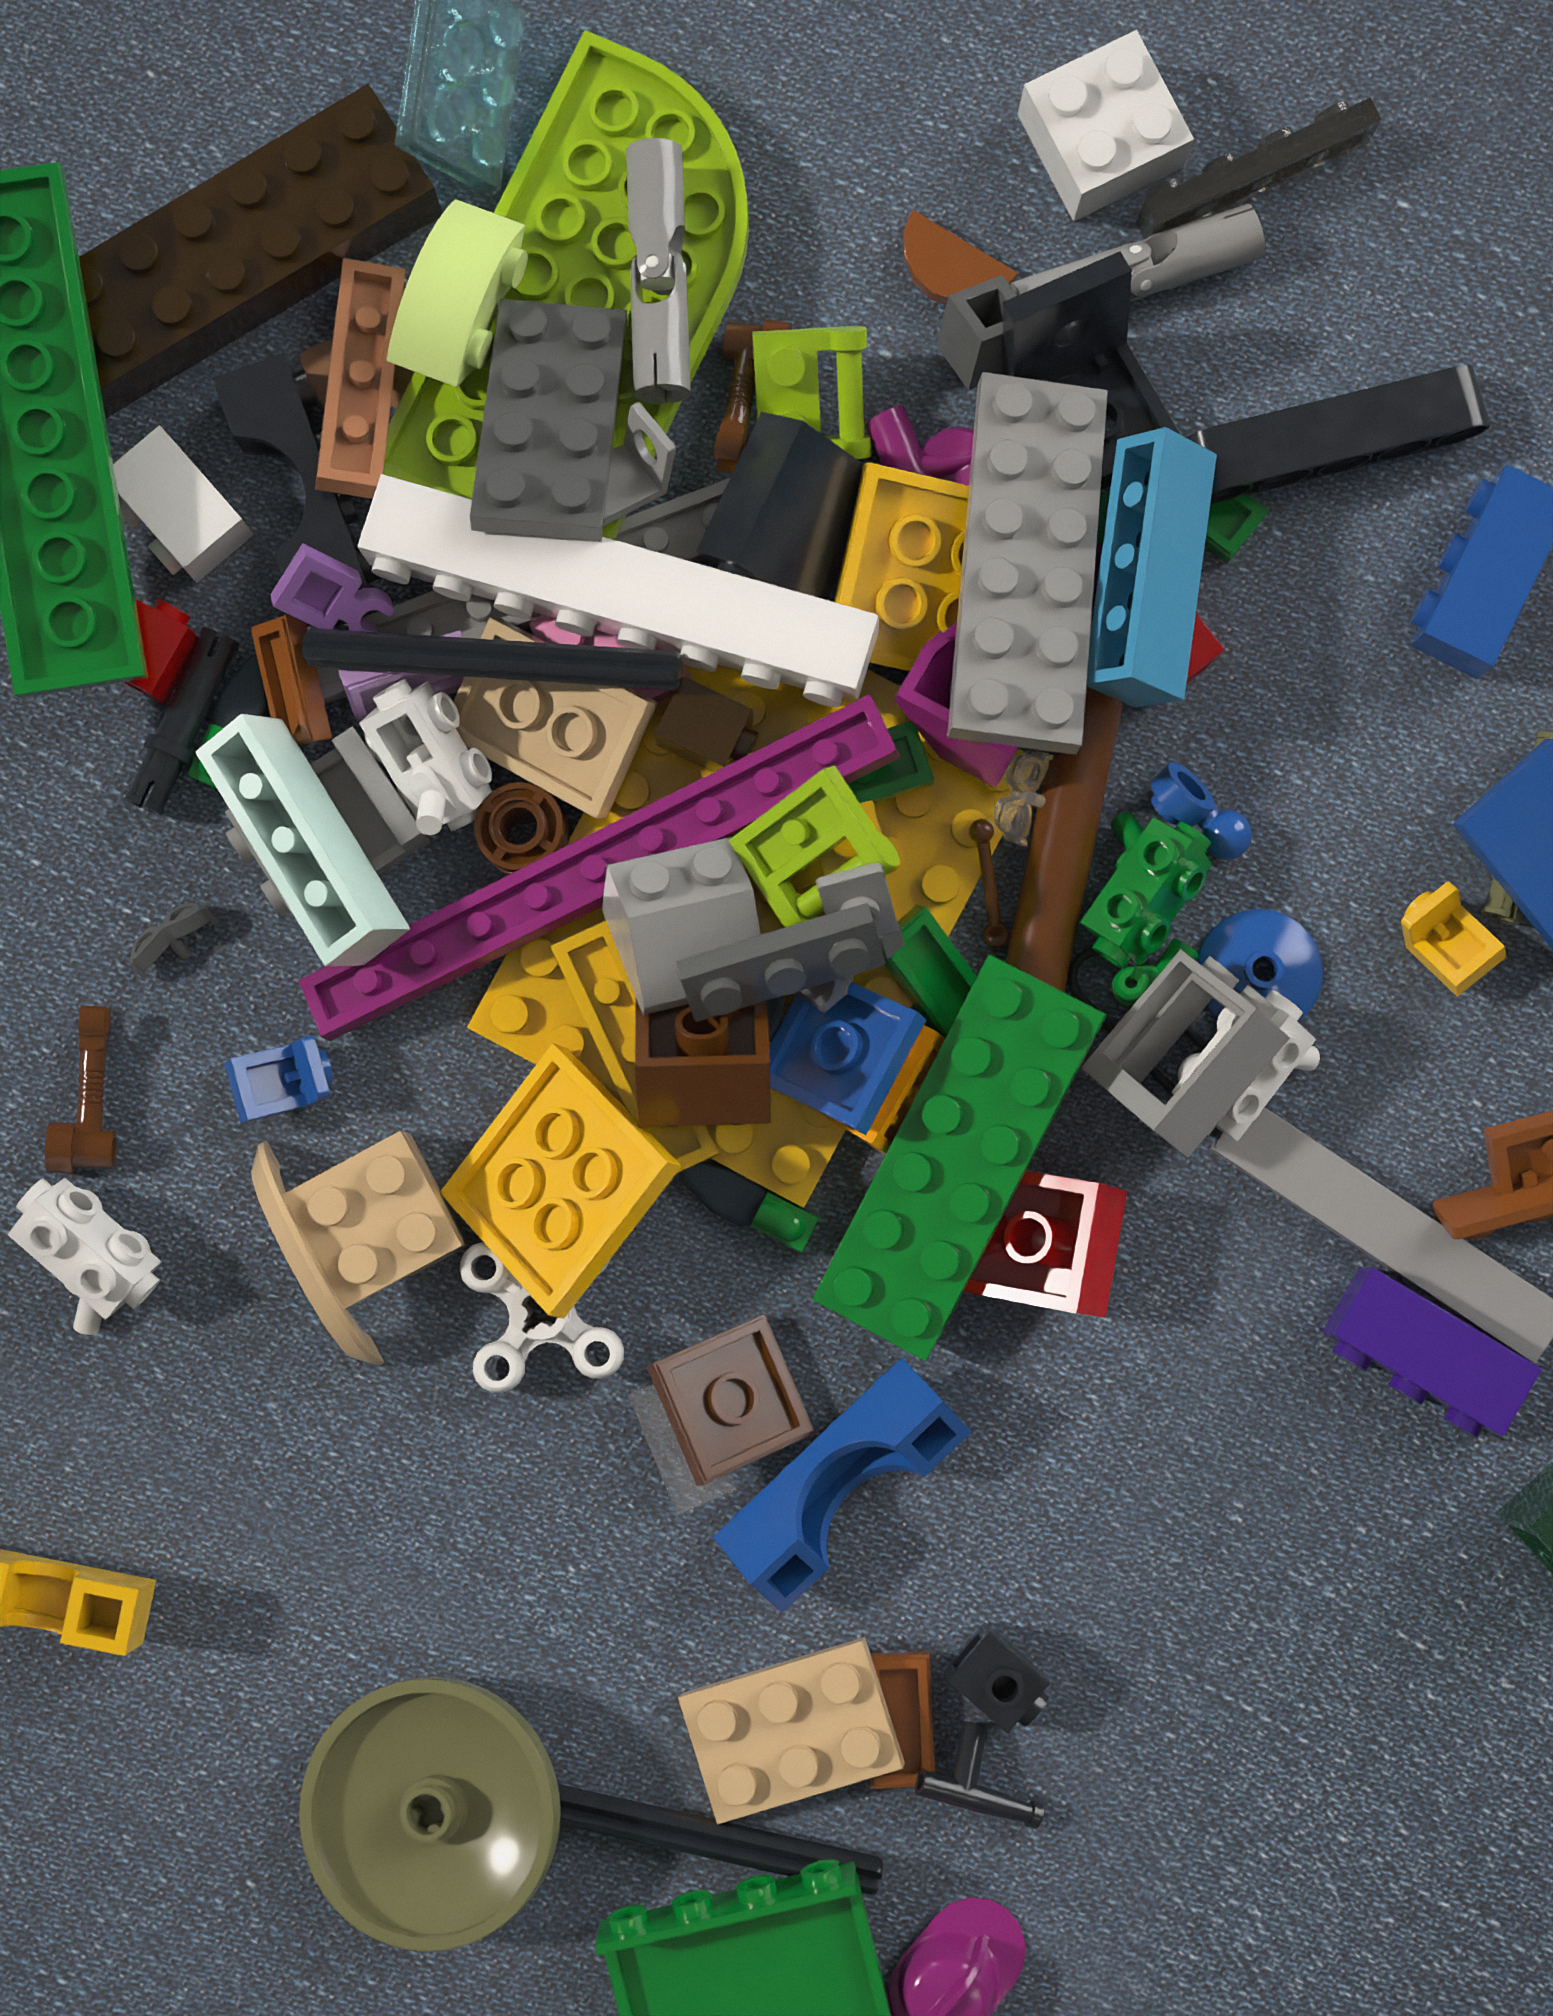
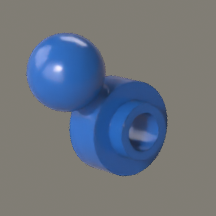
(1184, 798)

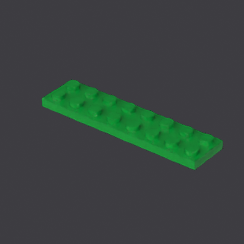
(61, 525)

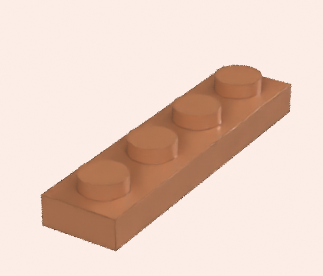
(359, 379)

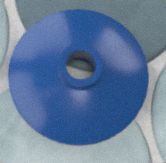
(1269, 936)

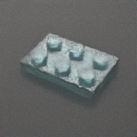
(461, 87)

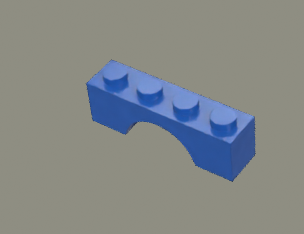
(784, 1529)

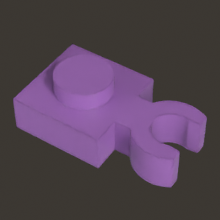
(327, 590)

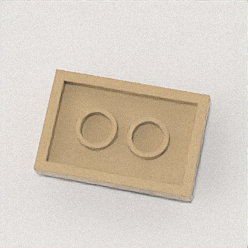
(554, 733)
(791, 1730)

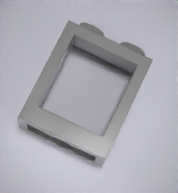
(1156, 1025)

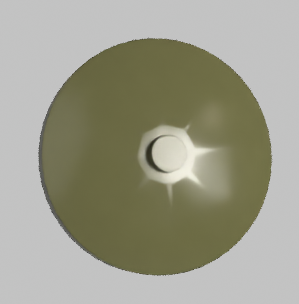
(429, 1813)

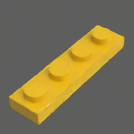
(608, 1007)

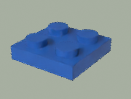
(843, 1057)

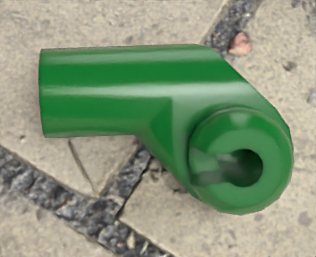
(1134, 980)

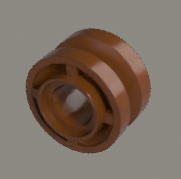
(504, 809)

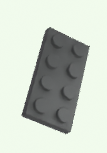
(549, 421)

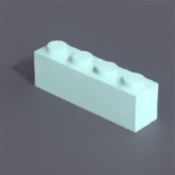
(302, 840)

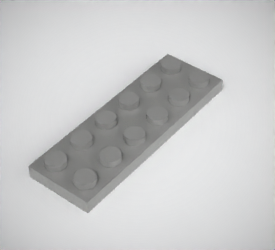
(1028, 564)

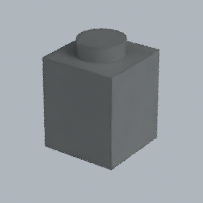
(974, 330)

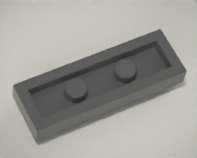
(781, 962)

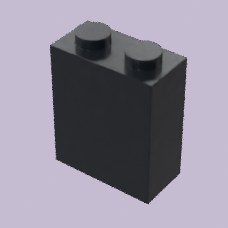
(785, 509)

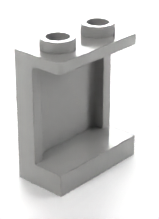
(366, 804)

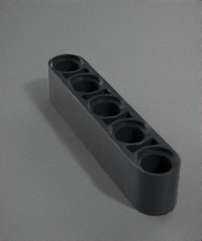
(1344, 432)

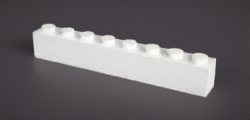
(623, 592)

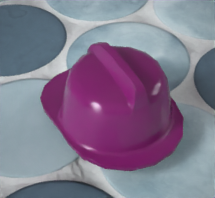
(959, 1962)

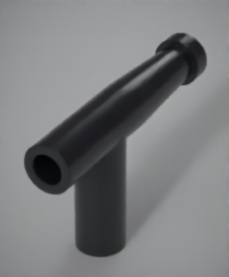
(962, 1788)

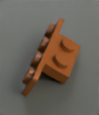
(1520, 1178)

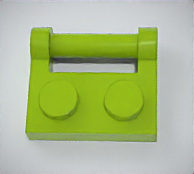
(790, 384)
(799, 834)

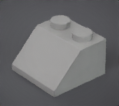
(675, 909)

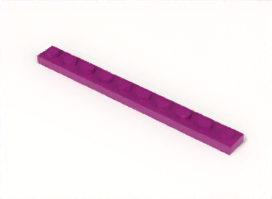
(574, 877)

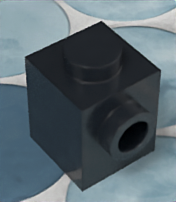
(998, 1679)

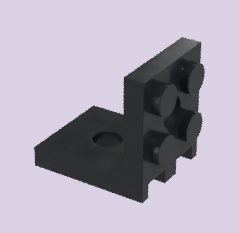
(1078, 337)

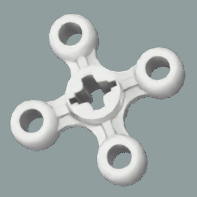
(519, 1340)

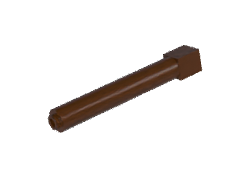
(1063, 847)

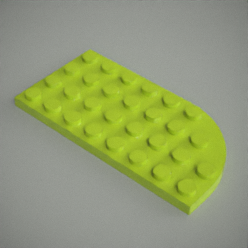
(580, 244)

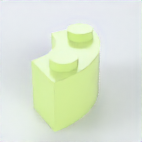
(456, 293)

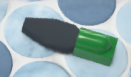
(240, 695)
(749, 1204)

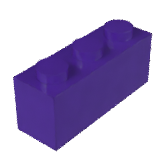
(1430, 1353)

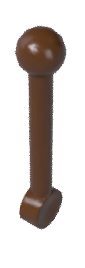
(995, 932)

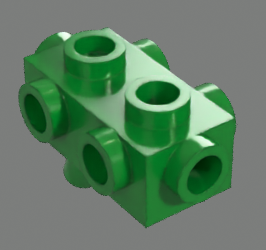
(1148, 888)

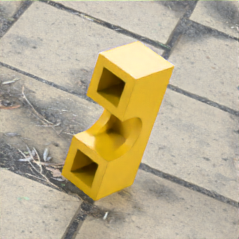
(78, 1601)

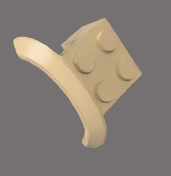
(358, 1229)

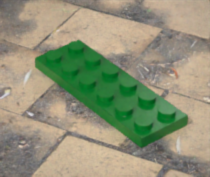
(958, 1157)

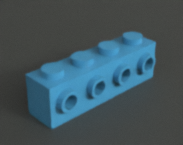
(1150, 568)

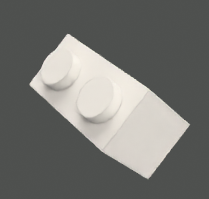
(178, 505)

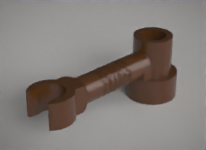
(733, 430)
(84, 1142)

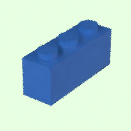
(1487, 573)

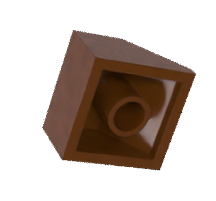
(702, 1069)

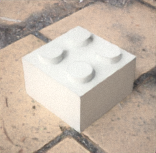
(1105, 125)

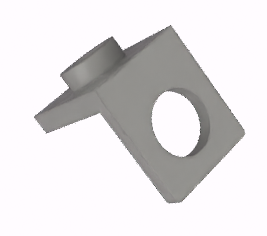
(634, 473)
(858, 887)

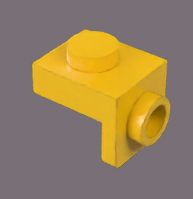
(1450, 939)

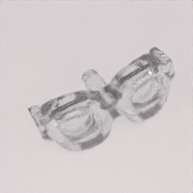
(1014, 812)

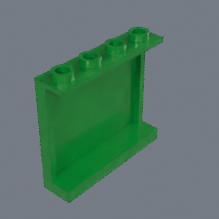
(750, 1950)

